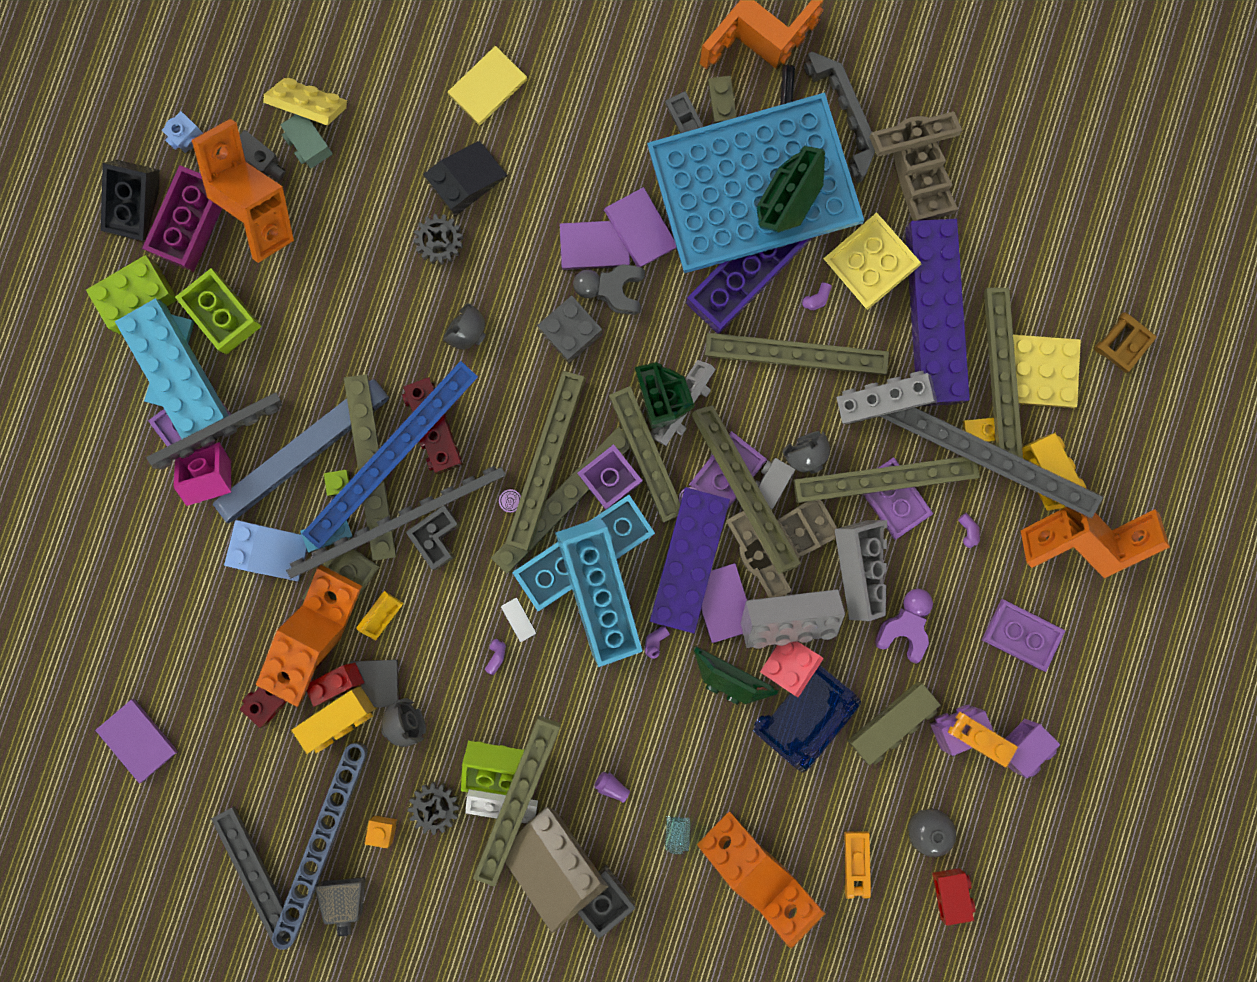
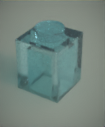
(677, 834)

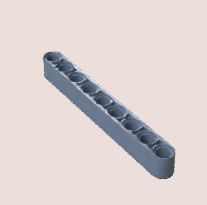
(291, 458)
(317, 855)

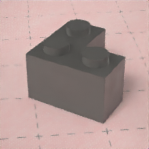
(428, 537)

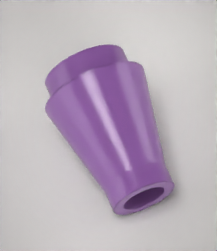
(611, 787)

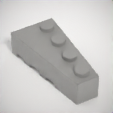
(863, 568)

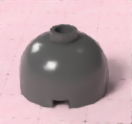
(466, 328)
(808, 453)
(403, 723)
(932, 832)

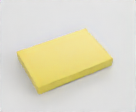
(487, 85)

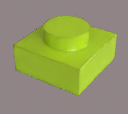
(336, 481)

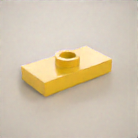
(981, 428)
(379, 615)

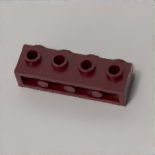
(439, 439)
(262, 705)

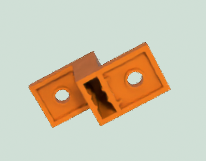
(760, 32)
(243, 190)
(1102, 547)
(308, 635)
(760, 879)

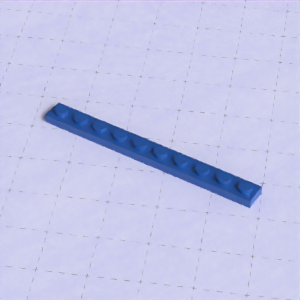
(389, 455)

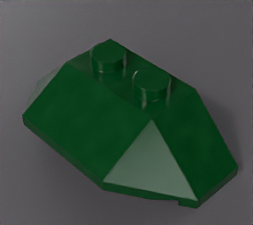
(792, 190)
(663, 394)
(731, 680)

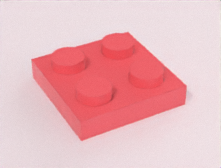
(792, 666)

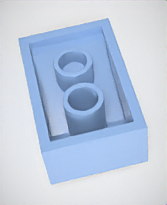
(264, 549)

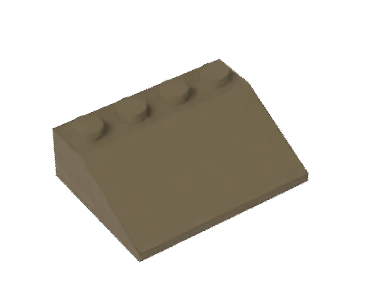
(553, 869)

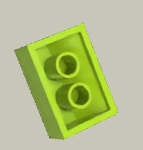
(489, 767)

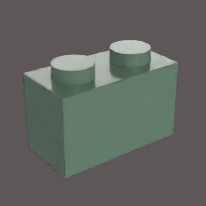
(306, 139)

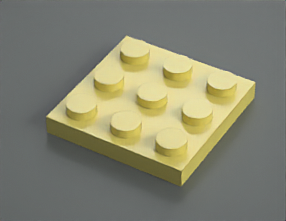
(872, 261)
(1047, 370)

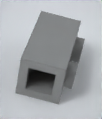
(774, 480)

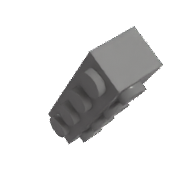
(886, 398)

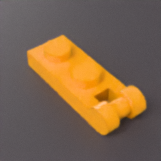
(983, 740)
(857, 864)

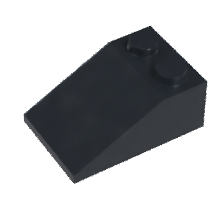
(464, 177)
(128, 198)

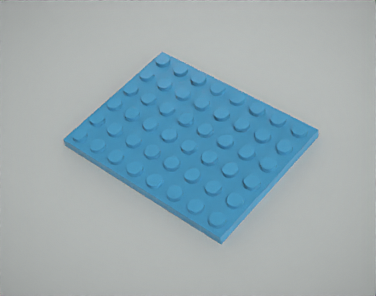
(721, 171)

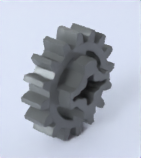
(433, 246)
(425, 806)

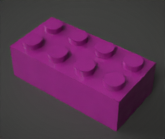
(183, 221)

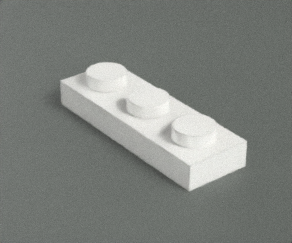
(489, 805)

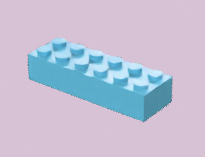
(171, 368)
(546, 575)
(599, 591)

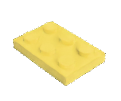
(305, 101)

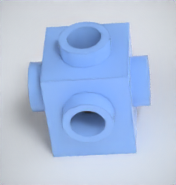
(181, 132)

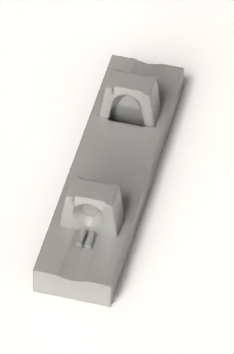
(697, 386)

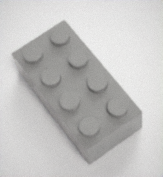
(792, 618)

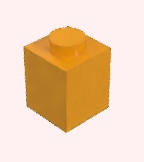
(380, 831)

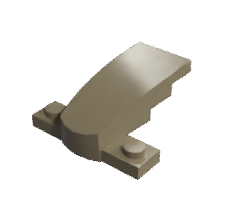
(921, 162)
(805, 529)

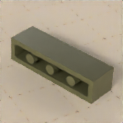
(894, 723)

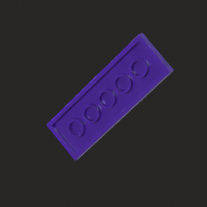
(689, 560)

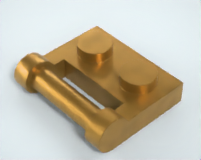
(1131, 347)

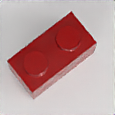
(334, 684)
(953, 896)

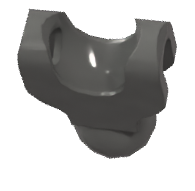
(609, 287)

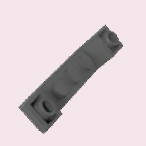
(821, 67)

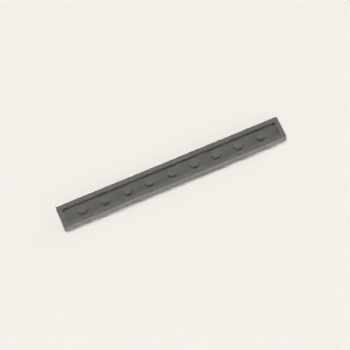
(998, 460)
(386, 525)

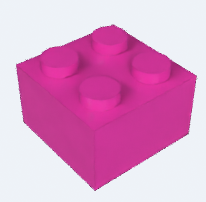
(203, 474)

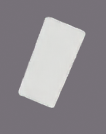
(518, 619)

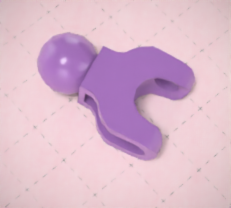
(908, 623)

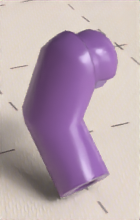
(818, 300)
(973, 531)
(653, 642)
(498, 657)

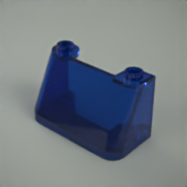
(809, 722)

